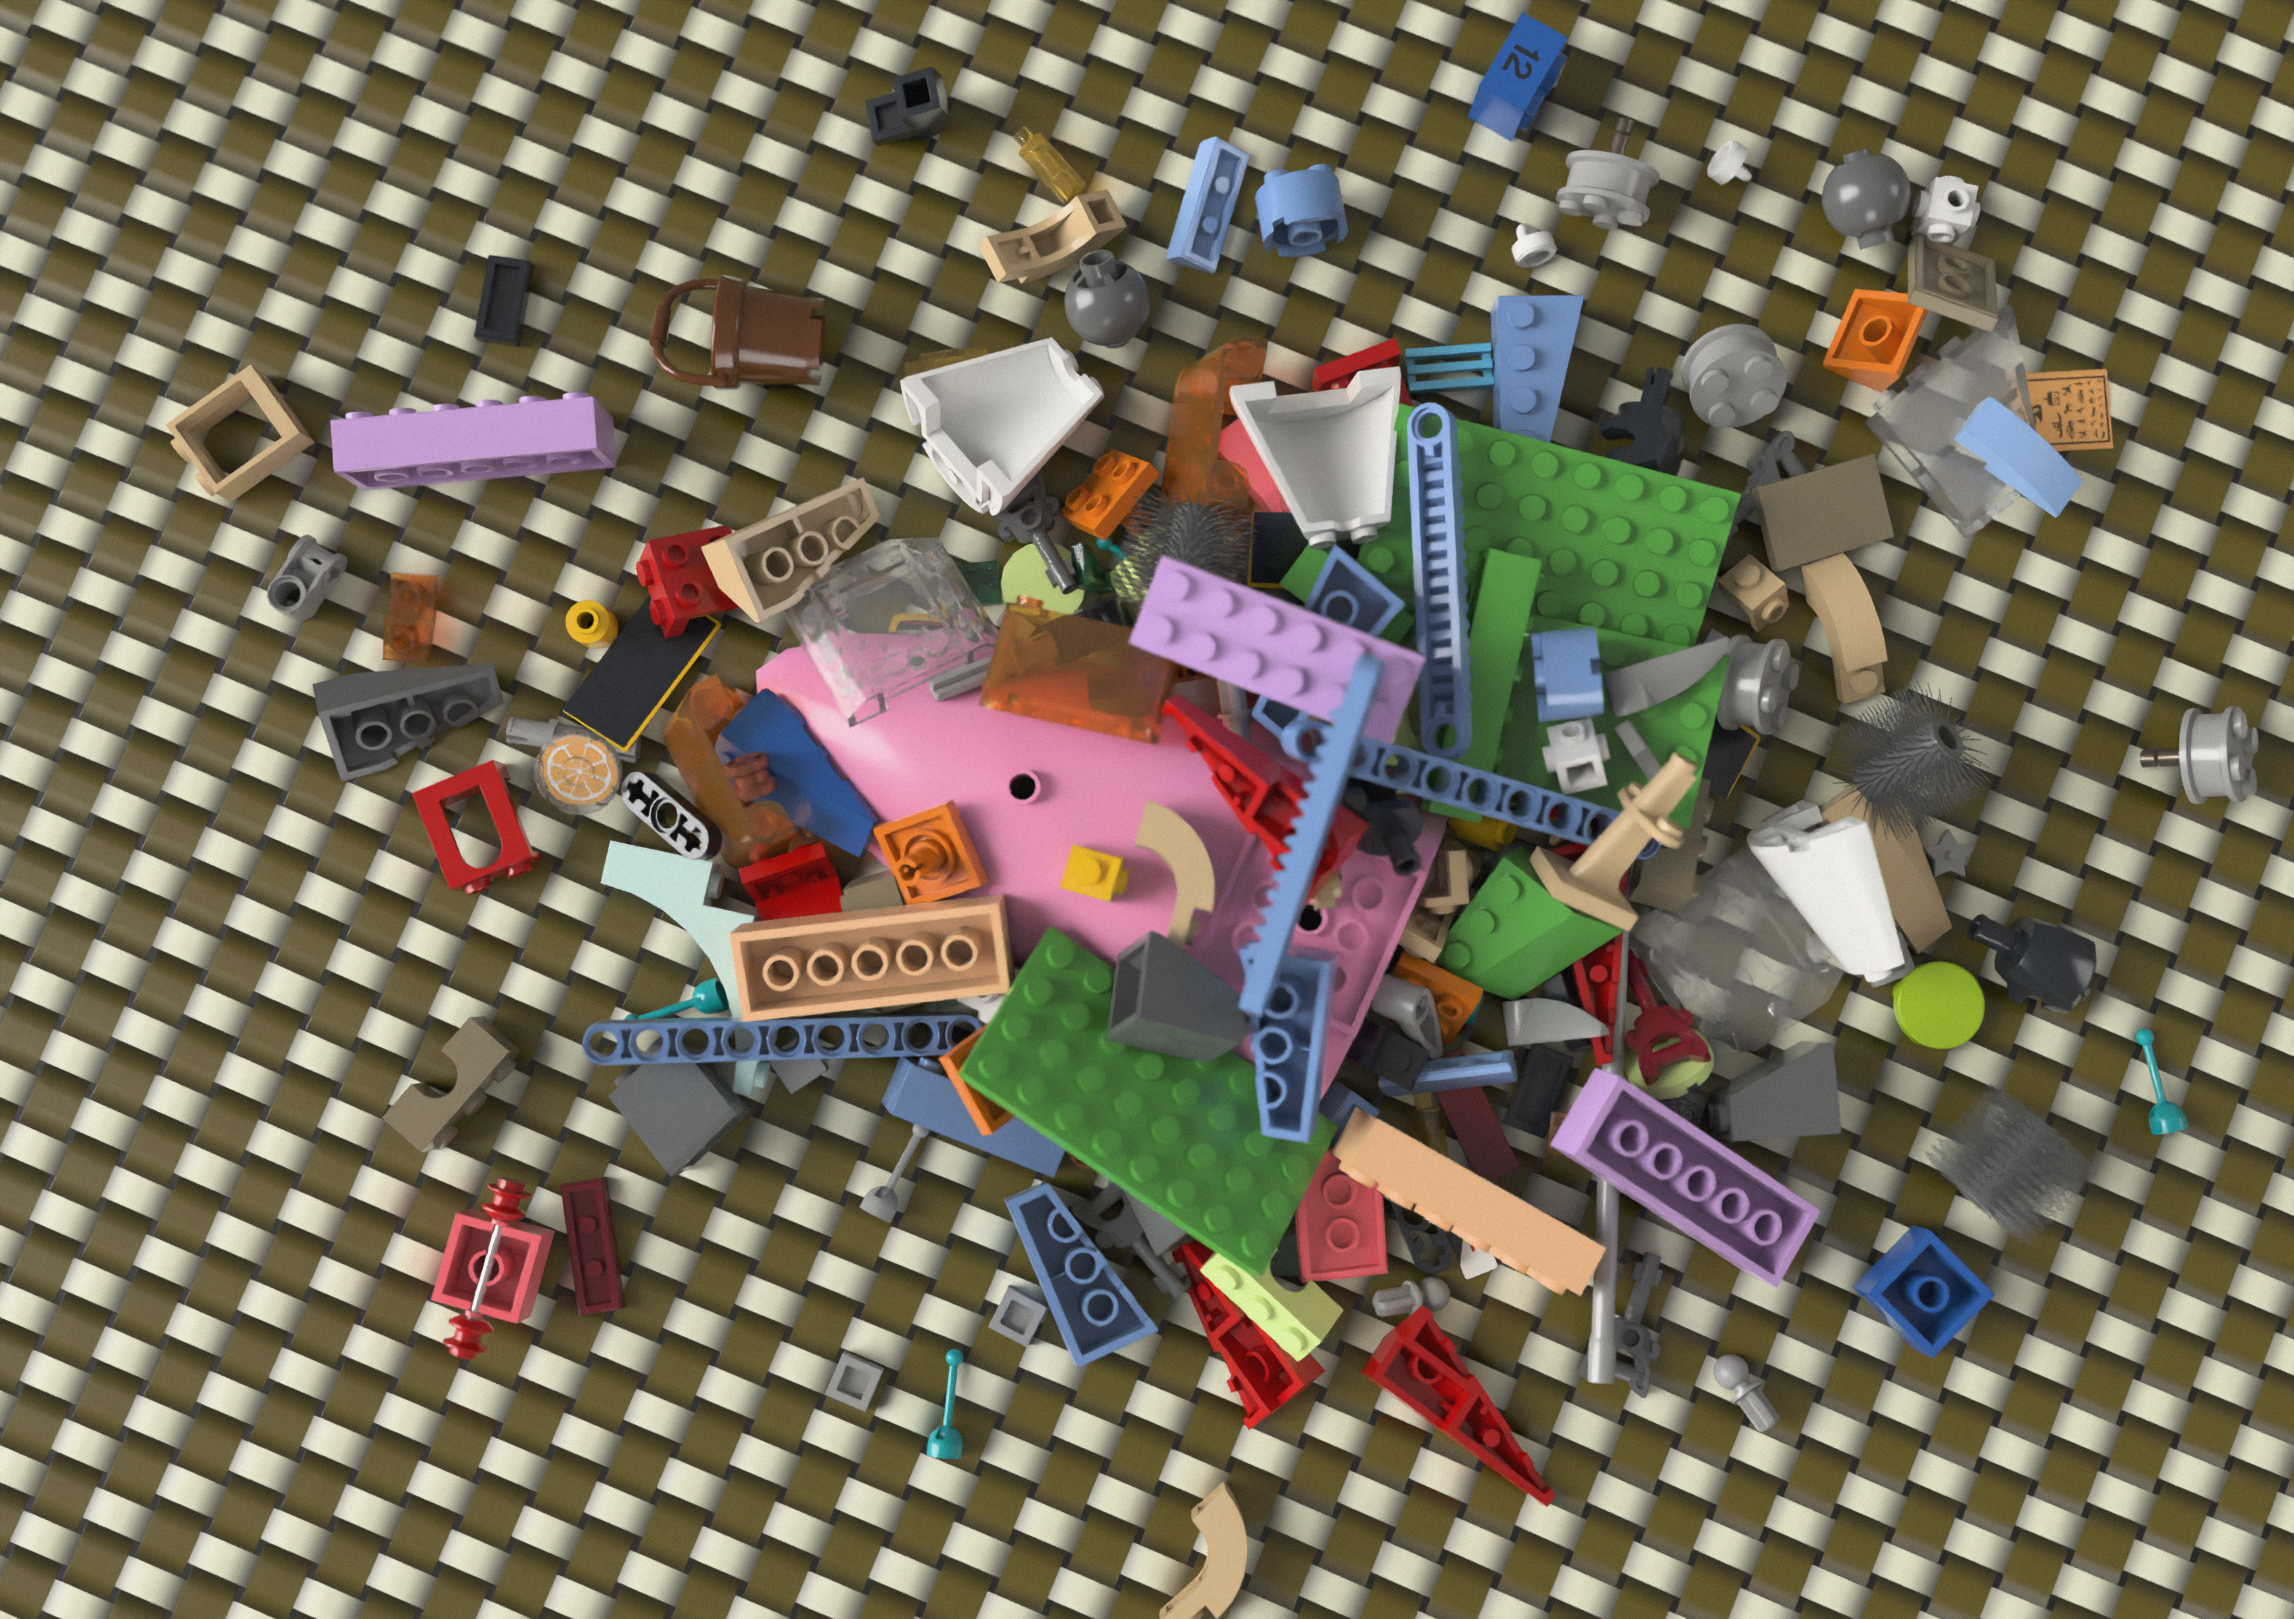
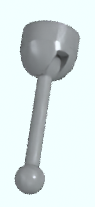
(882, 1199)

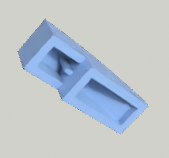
(2019, 456)

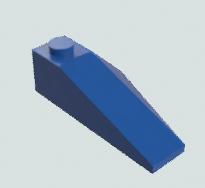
(804, 777)

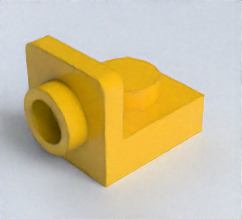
(1095, 874)

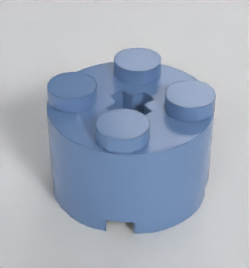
(1301, 211)
(1567, 674)

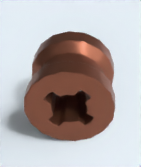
(751, 775)

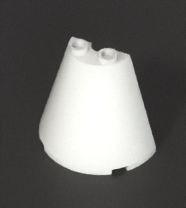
(999, 417)
(1328, 452)
(1833, 884)

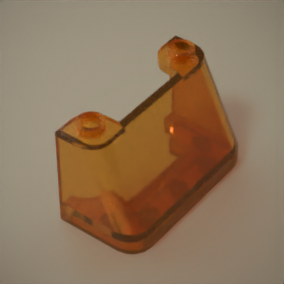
(1195, 429)
(1077, 673)
(690, 738)

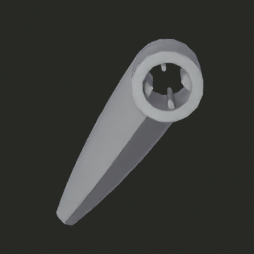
(1661, 678)
(1412, 1010)
(1547, 1021)

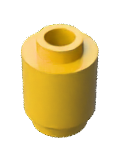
(602, 631)
(1488, 833)

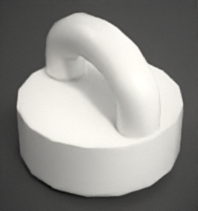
(1729, 163)
(1532, 246)

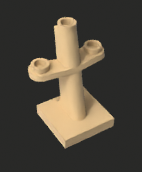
(1594, 878)

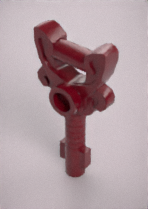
(1659, 1026)

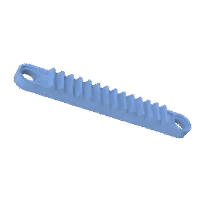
(1440, 581)
(1312, 834)

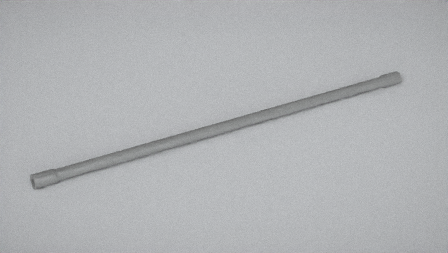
(1602, 1343)

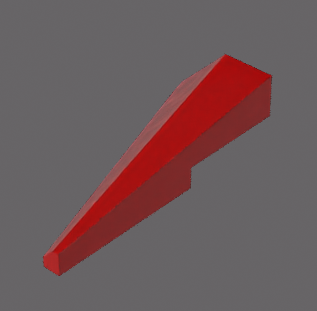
(1262, 791)
(1598, 974)
(1257, 1363)
(1430, 1379)

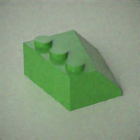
(1518, 933)

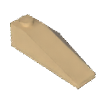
(780, 557)
(1903, 867)

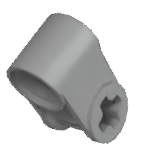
(304, 574)

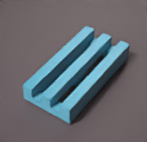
(1446, 352)

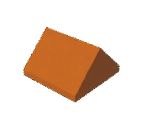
(1875, 338)

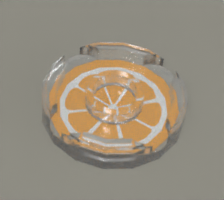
(578, 772)

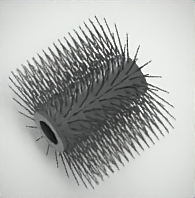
(1189, 540)
(1907, 761)
(2010, 1163)

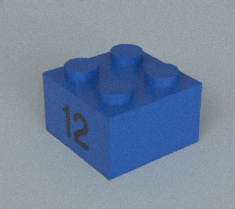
(1519, 78)
(1923, 1290)

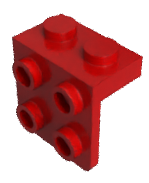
(681, 579)
(794, 884)

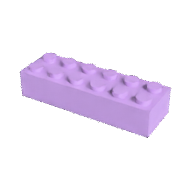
(473, 442)
(1269, 645)
(1685, 1177)

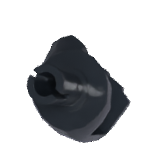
(1656, 428)
(1392, 822)
(2039, 960)

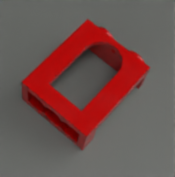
(516, 849)

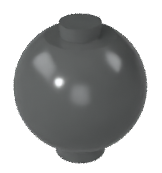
(1866, 197)
(1106, 300)

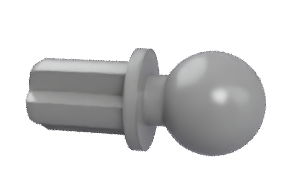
(1429, 1292)
(1733, 1374)

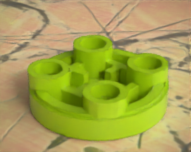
(1939, 1005)

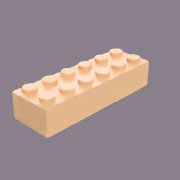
(873, 957)
(1460, 1198)

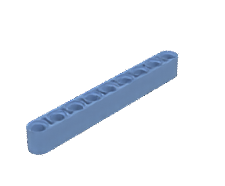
(1454, 783)
(763, 1047)

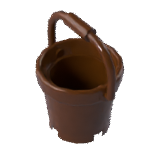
(755, 335)

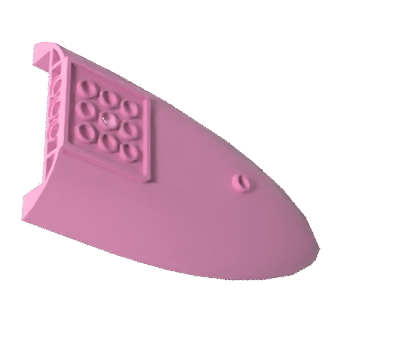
(1094, 797)

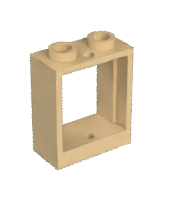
(219, 404)

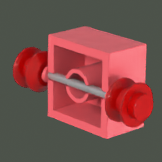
(491, 1267)

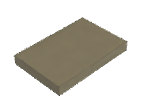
(1952, 282)
(1822, 512)

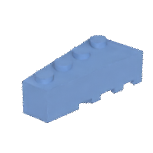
(1530, 360)
(1345, 595)
(1293, 1041)
(928, 1098)
(1081, 1288)

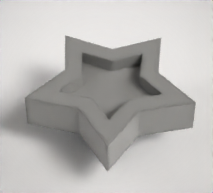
(1948, 855)

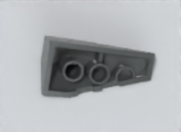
(387, 713)

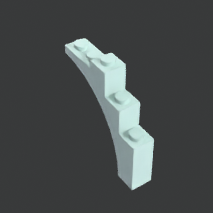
(686, 893)

